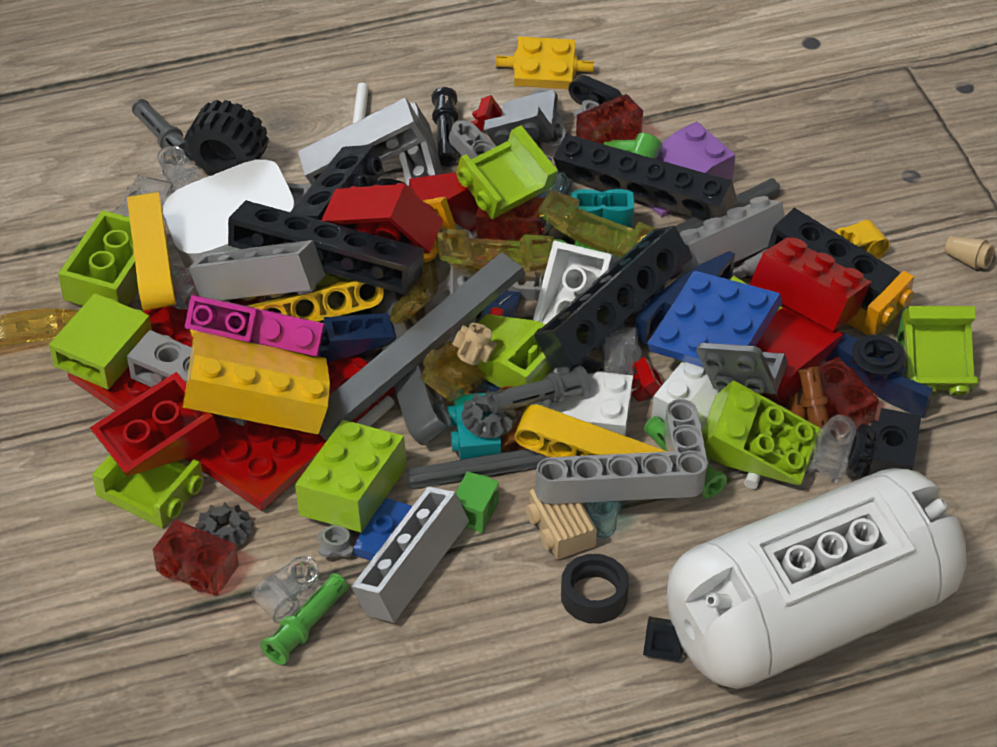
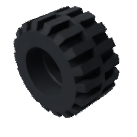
(225, 137)

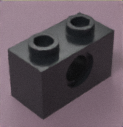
(894, 440)

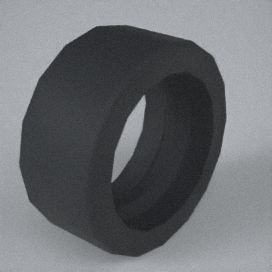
(594, 610)

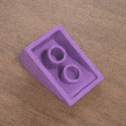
(696, 150)

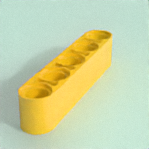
(151, 251)
(318, 298)
(563, 436)

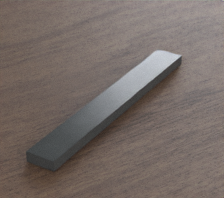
(419, 340)

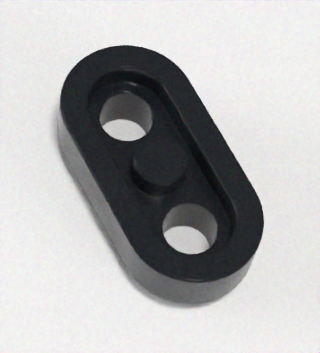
(587, 88)

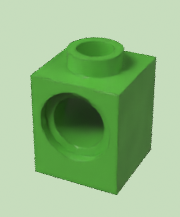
(479, 499)

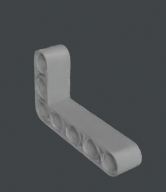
(632, 475)

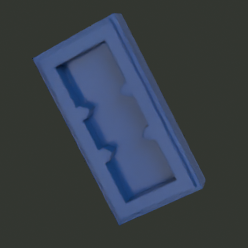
(380, 528)

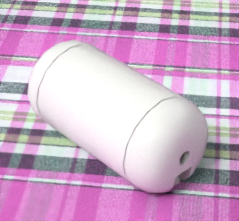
(815, 577)

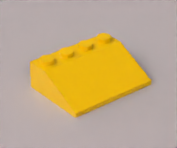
(257, 383)

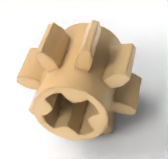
(474, 343)

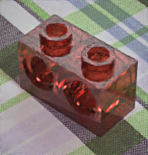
(611, 121)
(513, 223)
(847, 393)
(195, 558)

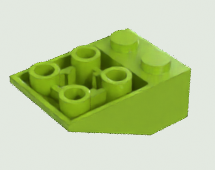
(517, 354)
(758, 435)

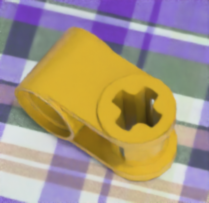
(866, 236)

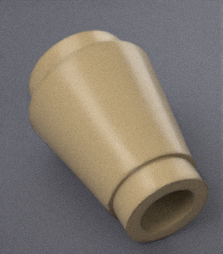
(971, 251)

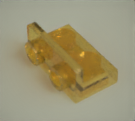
(450, 374)

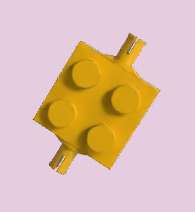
(544, 62)

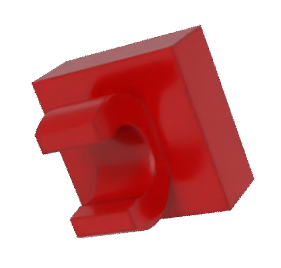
(487, 110)
(647, 378)

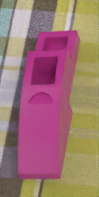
(254, 325)

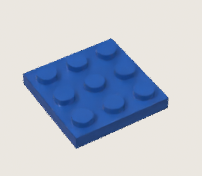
(713, 312)

